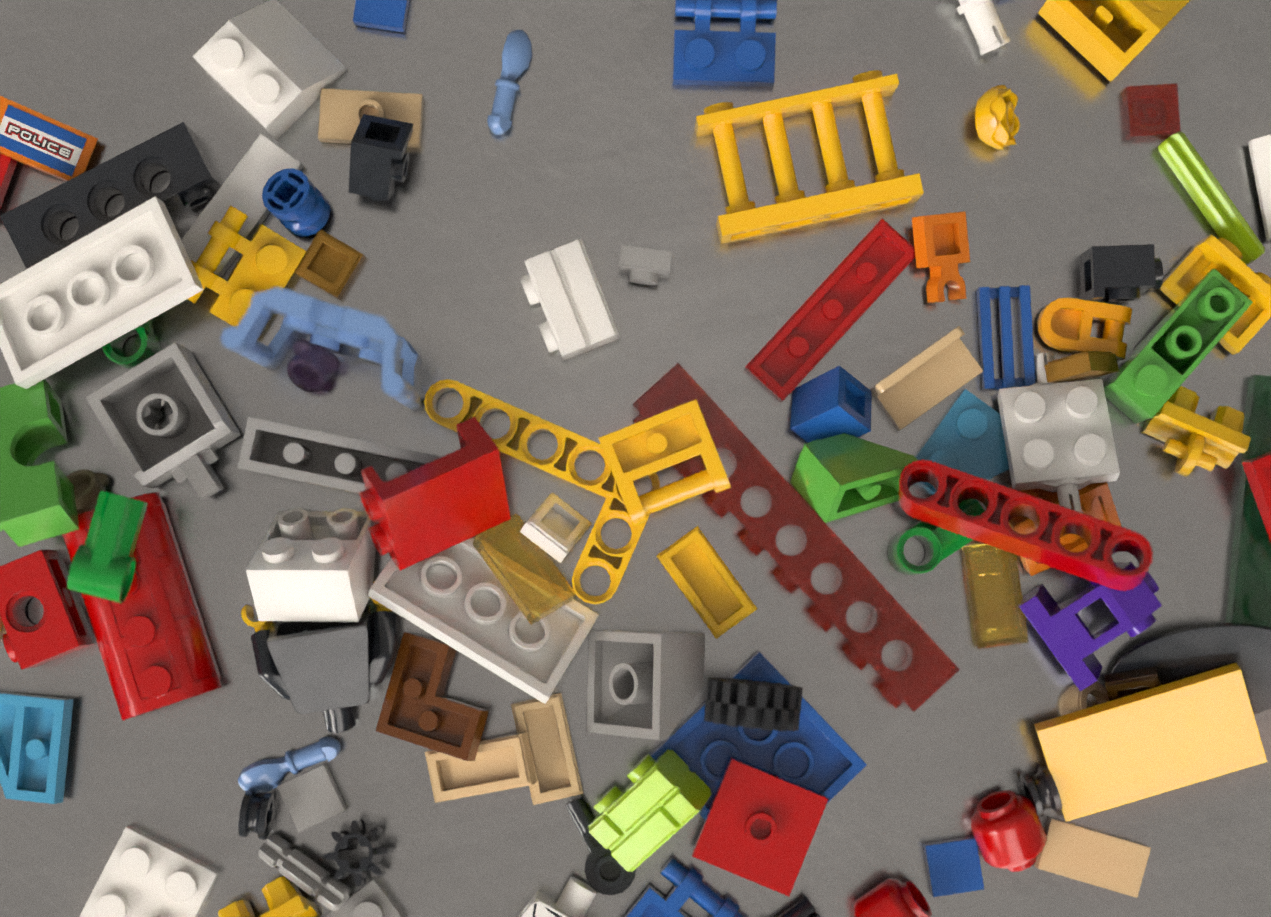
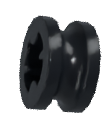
(1041, 790)
(256, 815)

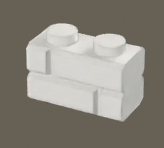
(570, 299)

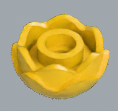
(996, 117)

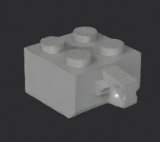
(196, 429)

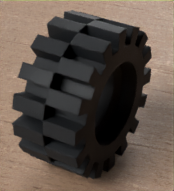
(753, 704)

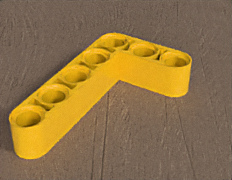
(561, 465)

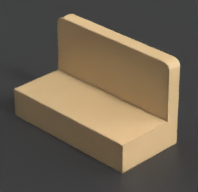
(926, 379)

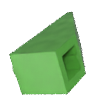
(1175, 347)

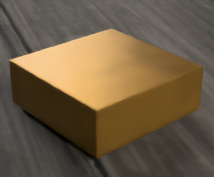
(329, 264)
(1081, 366)

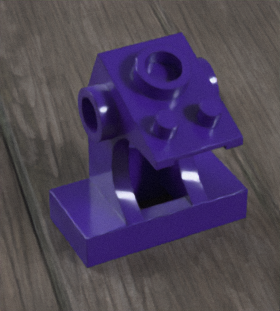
(1069, 636)

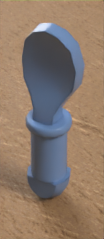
(515, 60)
(268, 773)

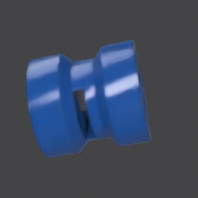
(296, 202)

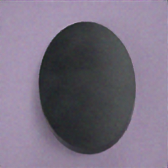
(1206, 648)

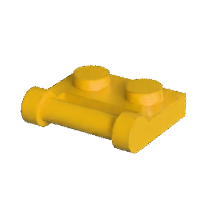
(657, 446)

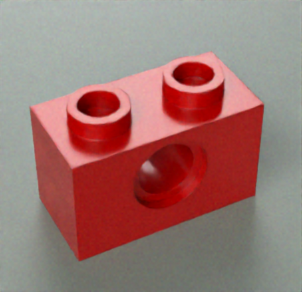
(62, 624)

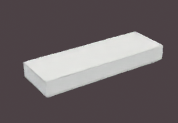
(244, 192)

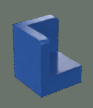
(831, 406)

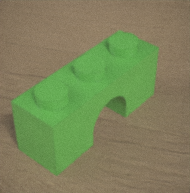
(39, 498)

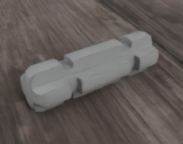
(304, 872)

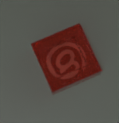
(1151, 111)

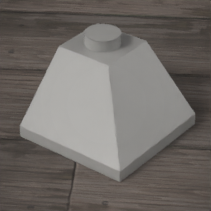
(642, 681)

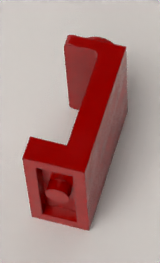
(438, 501)

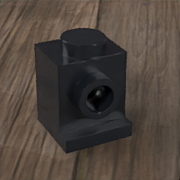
(378, 156)
(1120, 272)

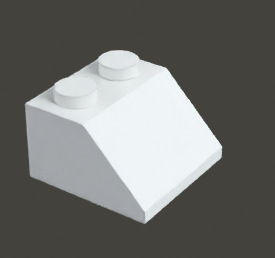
(269, 65)

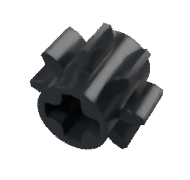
(350, 842)

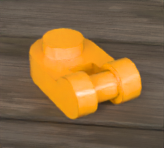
(1068, 325)

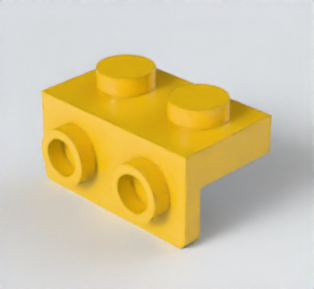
(1226, 259)

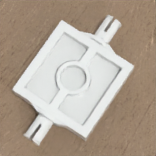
(1058, 435)

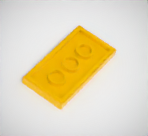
(1151, 742)

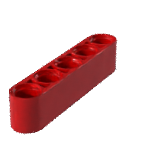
(1050, 520)

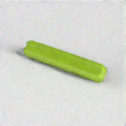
(1210, 196)

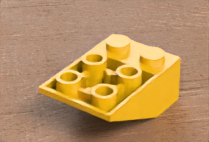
(1109, 30)

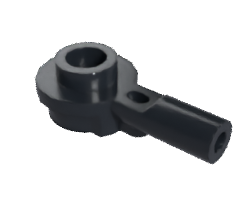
(601, 868)

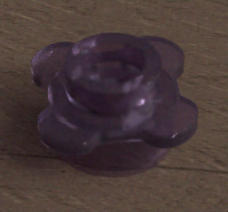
(312, 367)

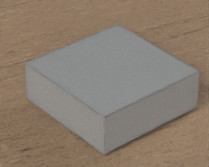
(312, 797)

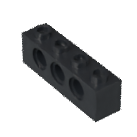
(37, 223)

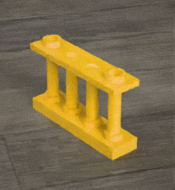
(841, 195)

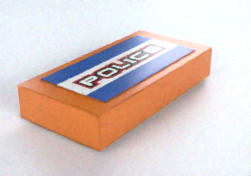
(43, 141)

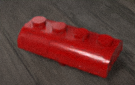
(156, 637)

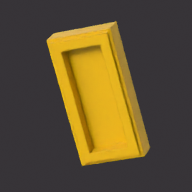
(706, 582)

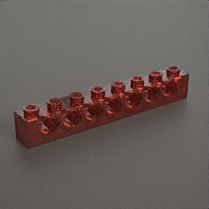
(926, 664)

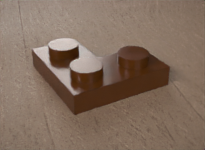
(416, 704)

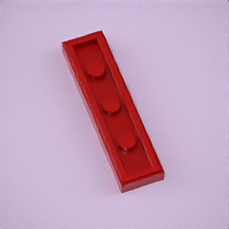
(831, 310)

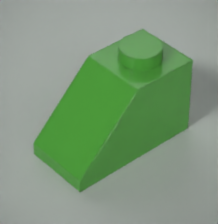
(848, 475)

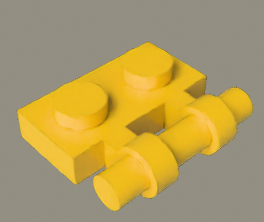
(264, 264)

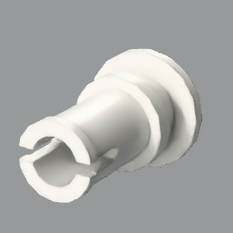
(984, 24)

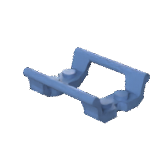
(328, 328)

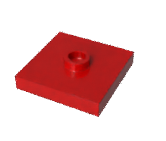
(759, 826)

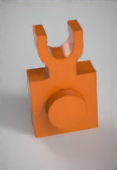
(941, 246)

